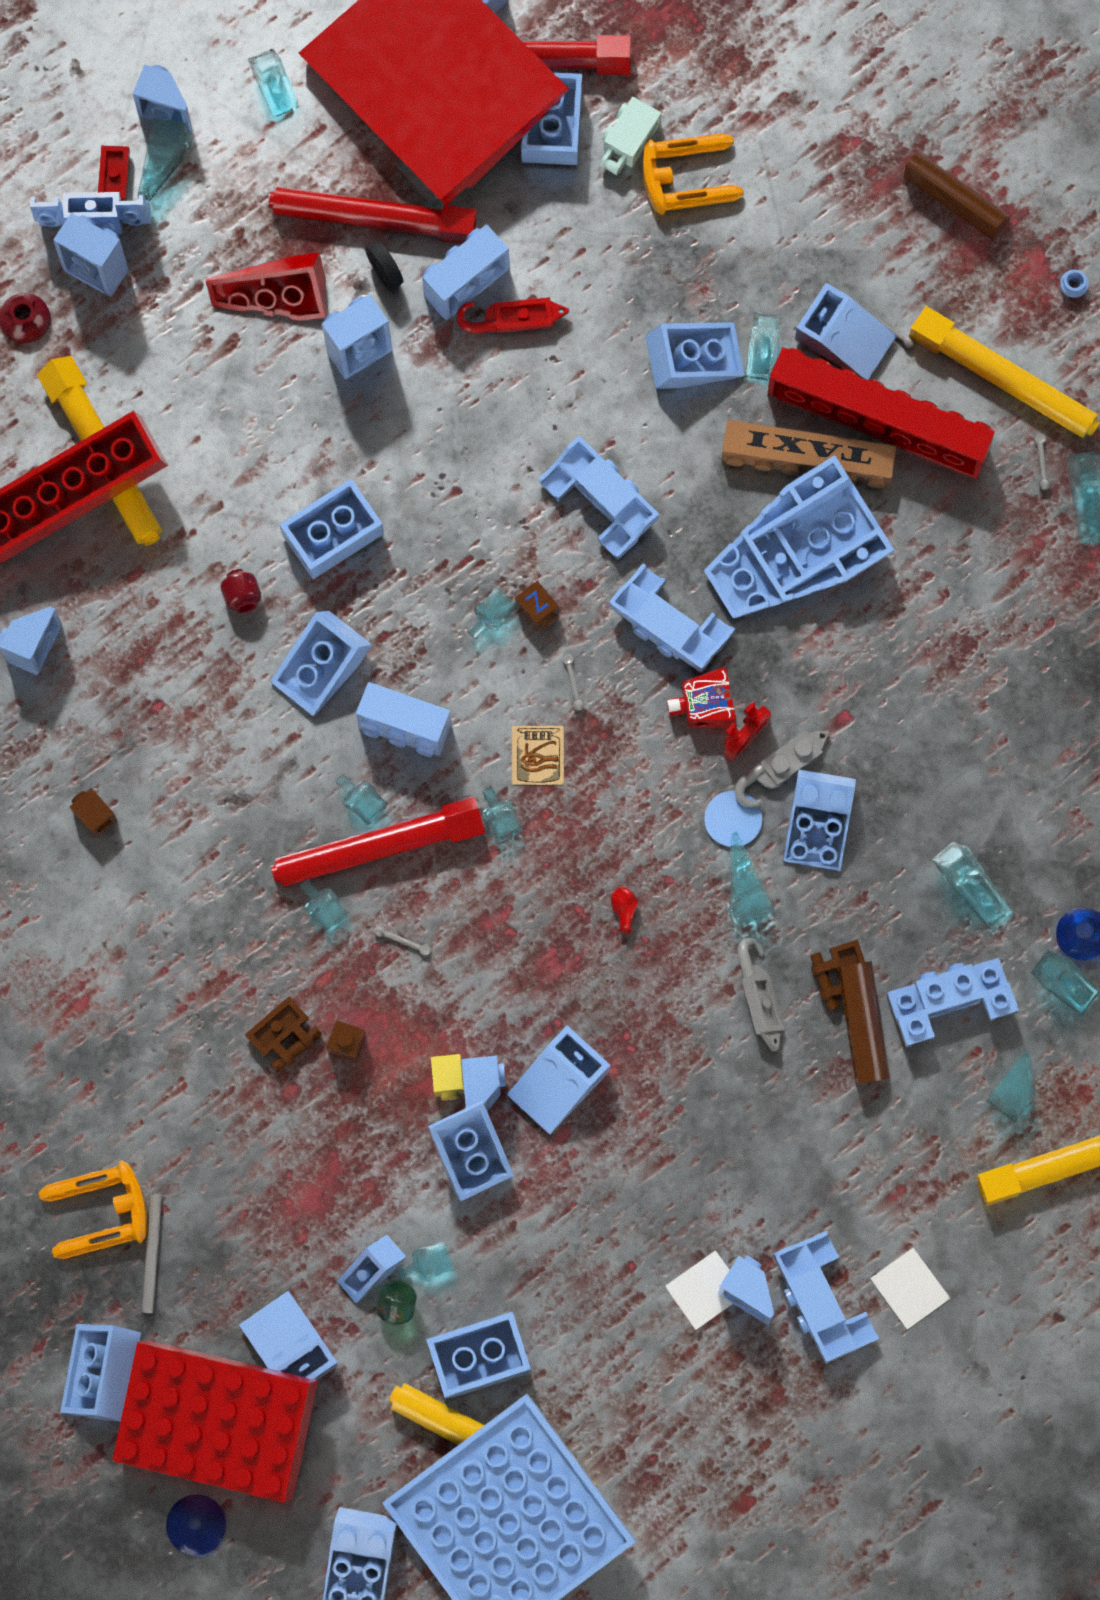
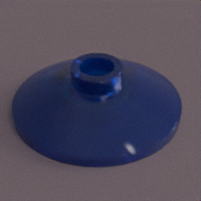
(209, 1533)

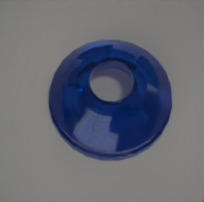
(1070, 942)

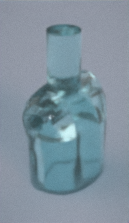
(492, 612)
(362, 799)
(500, 817)
(324, 906)
(428, 1263)

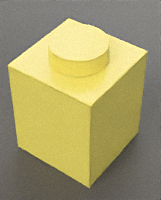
(447, 1076)

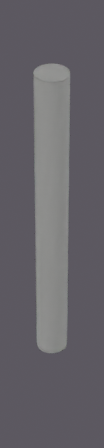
(151, 1254)

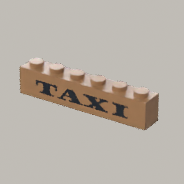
(802, 451)

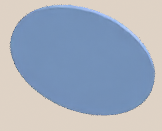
(727, 815)

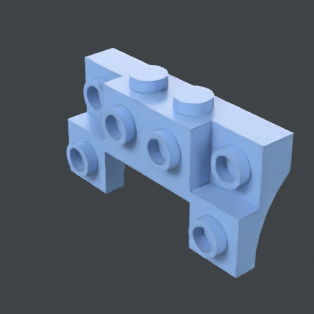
(103, 208)
(603, 486)
(666, 625)
(949, 992)
(816, 1302)

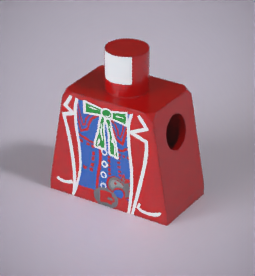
(705, 701)

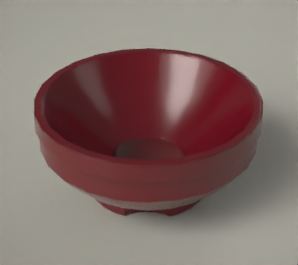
(29, 329)

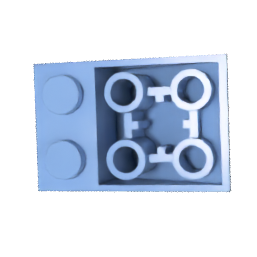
(844, 332)
(819, 820)
(559, 1080)
(288, 1340)
(359, 1556)

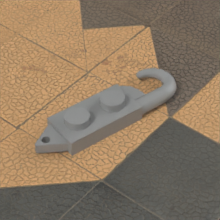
(782, 764)
(760, 996)

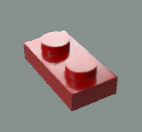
(114, 170)

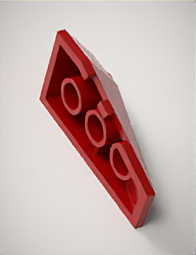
(279, 287)

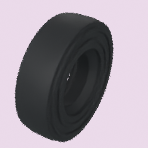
(384, 265)

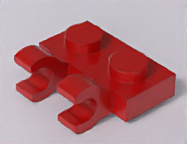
(754, 722)

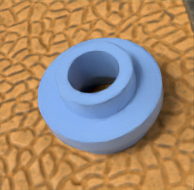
(1077, 276)

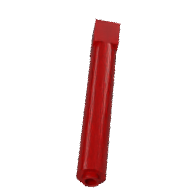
(608, 54)
(449, 223)
(454, 822)

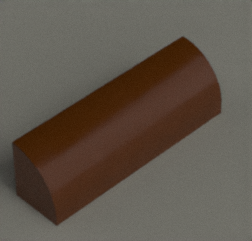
(955, 195)
(863, 1022)

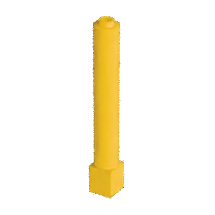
(940, 335)
(65, 385)
(1038, 1171)
(433, 1414)

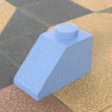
(371, 1268)

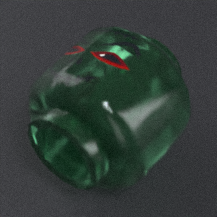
(396, 1302)

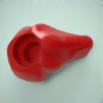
(624, 905)

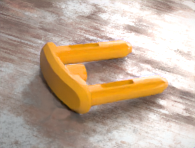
(654, 176)
(132, 1201)

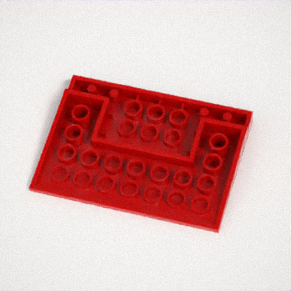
(436, 84)

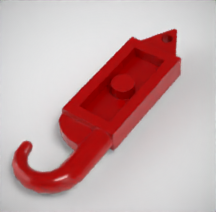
(513, 316)

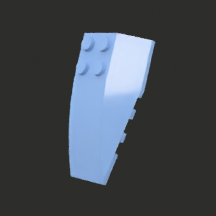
(800, 544)

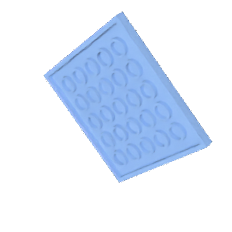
(509, 1513)

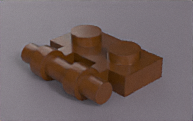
(841, 955)
(278, 1027)

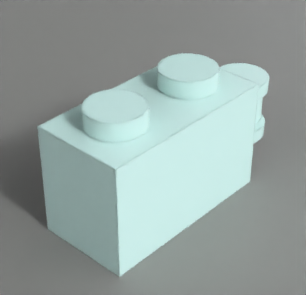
(628, 136)

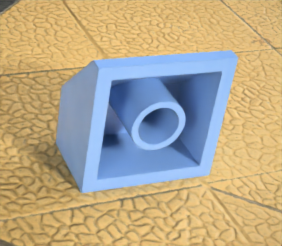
(159, 96)
(30, 639)
(482, 1080)
(748, 1289)

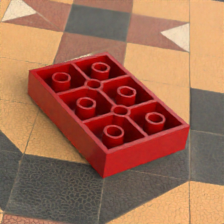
(215, 1421)

